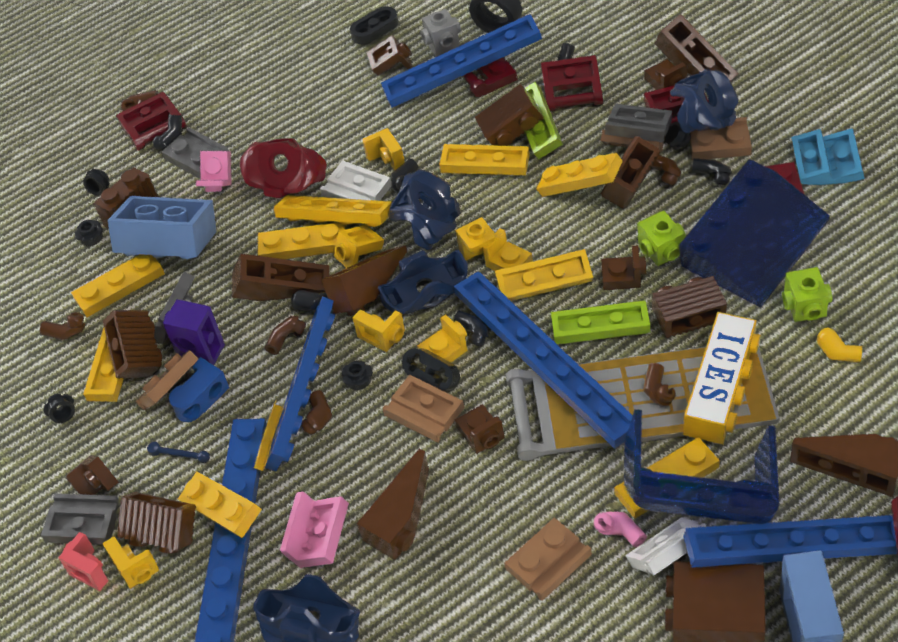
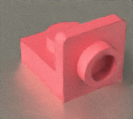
(81, 564)

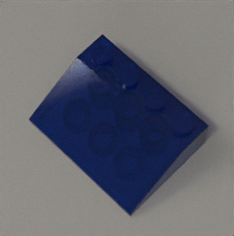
(752, 233)

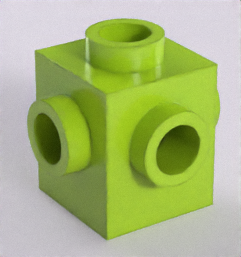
(660, 238)
(806, 294)

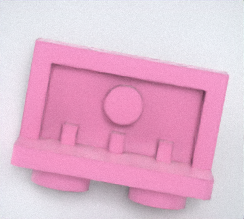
(313, 530)

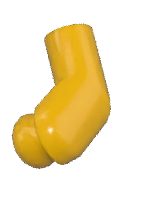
(836, 349)

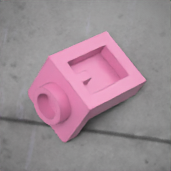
(215, 170)

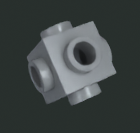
(439, 27)

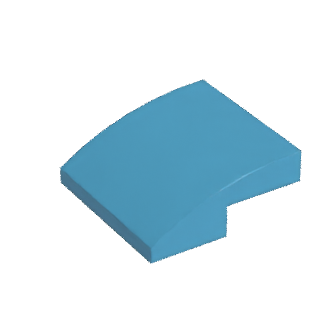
(827, 158)

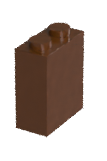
(716, 603)

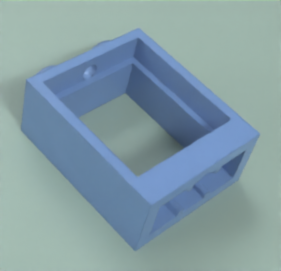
(809, 599)

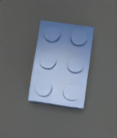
(162, 227)

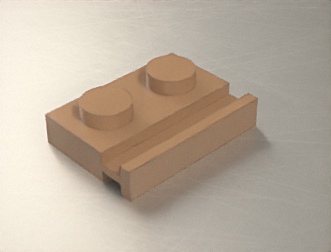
(722, 143)
(159, 386)
(423, 408)
(548, 559)

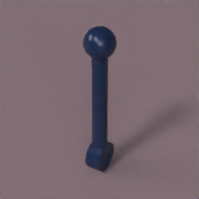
(154, 449)

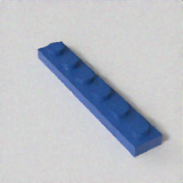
(461, 60)
(298, 393)
(772, 540)

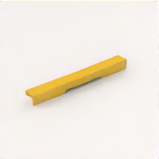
(267, 438)

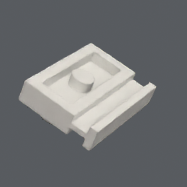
(355, 182)
(662, 548)

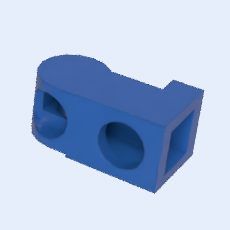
(198, 391)

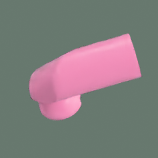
(619, 524)

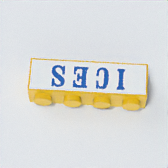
(720, 378)

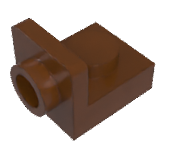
(388, 54)
(665, 74)
(623, 271)
(480, 429)
(91, 476)

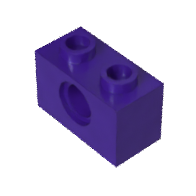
(194, 329)

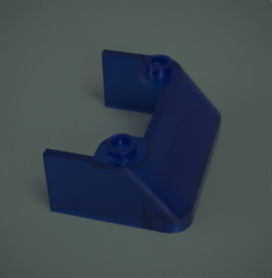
(704, 497)

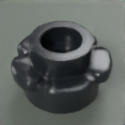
(677, 137)
(96, 181)
(89, 232)
(360, 380)
(60, 414)

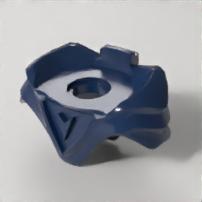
(696, 111)
(436, 214)
(442, 272)
(287, 614)

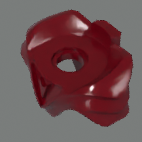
(303, 167)

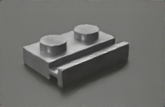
(638, 121)
(186, 149)
(180, 292)
(80, 513)

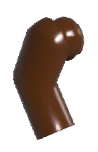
(136, 99)
(670, 170)
(64, 331)
(281, 331)
(655, 389)
(319, 415)

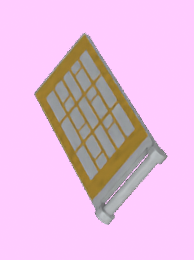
(624, 380)

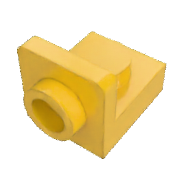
(385, 146)
(474, 237)
(356, 242)
(504, 254)
(376, 331)
(448, 341)
(132, 568)

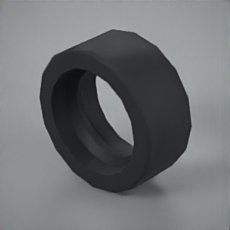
(488, 20)

